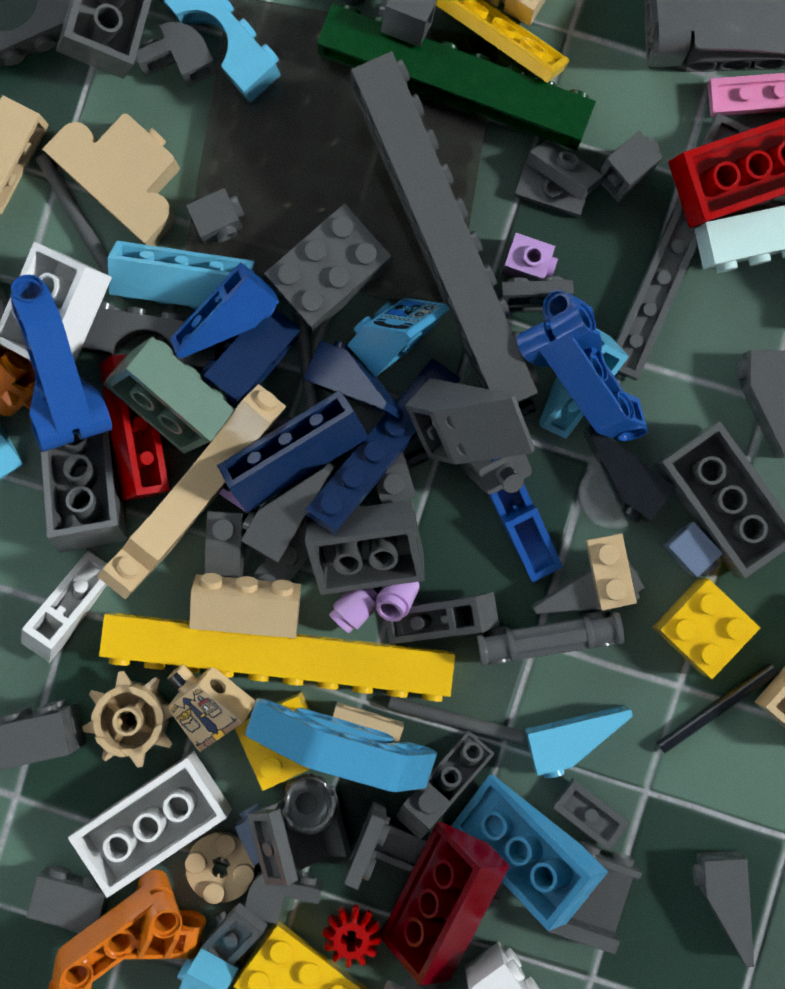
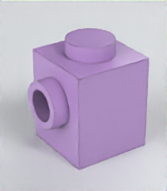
(530, 259)

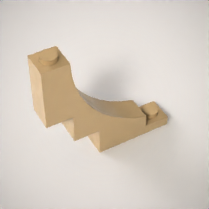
(190, 495)

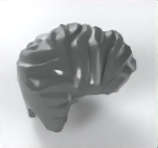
(309, 804)

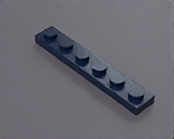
(371, 458)

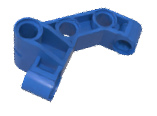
(574, 351)
(60, 398)

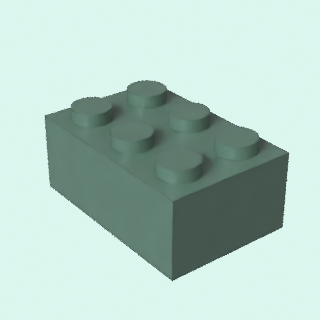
(169, 395)

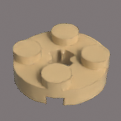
(200, 864)

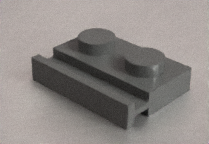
(528, 295)

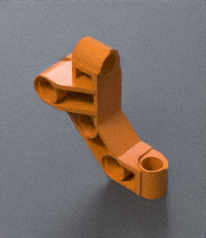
(137, 928)

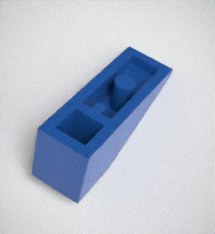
(229, 311)

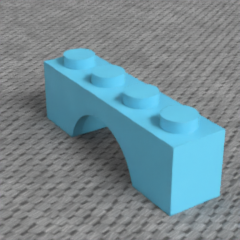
(246, 62)

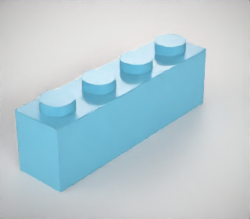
(167, 273)

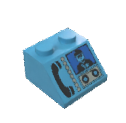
(394, 331)

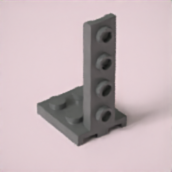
(387, 843)

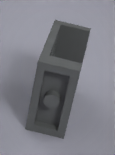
(287, 851)
(600, 913)

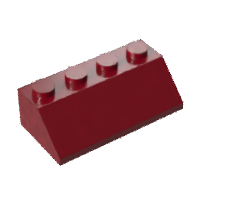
(443, 903)

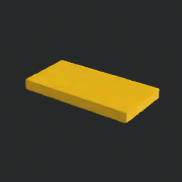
(507, 36)

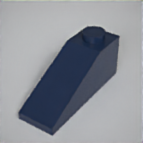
(339, 369)

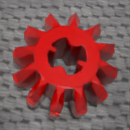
(338, 936)

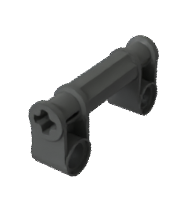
(592, 630)

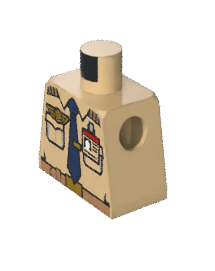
(207, 705)

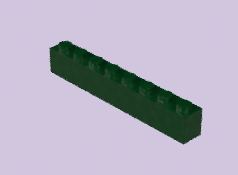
(462, 78)

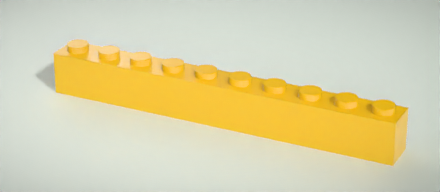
(294, 659)

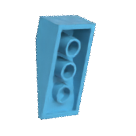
(547, 866)

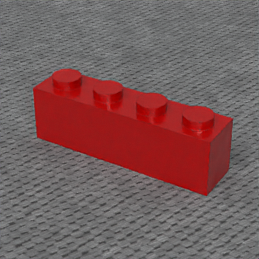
(135, 445)

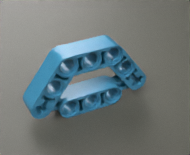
(341, 747)

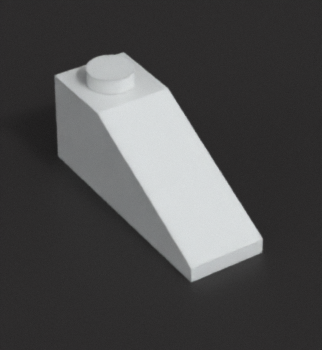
(64, 608)

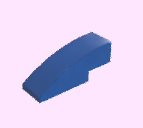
(526, 532)

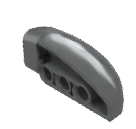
(715, 34)

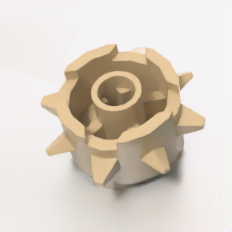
(111, 724)

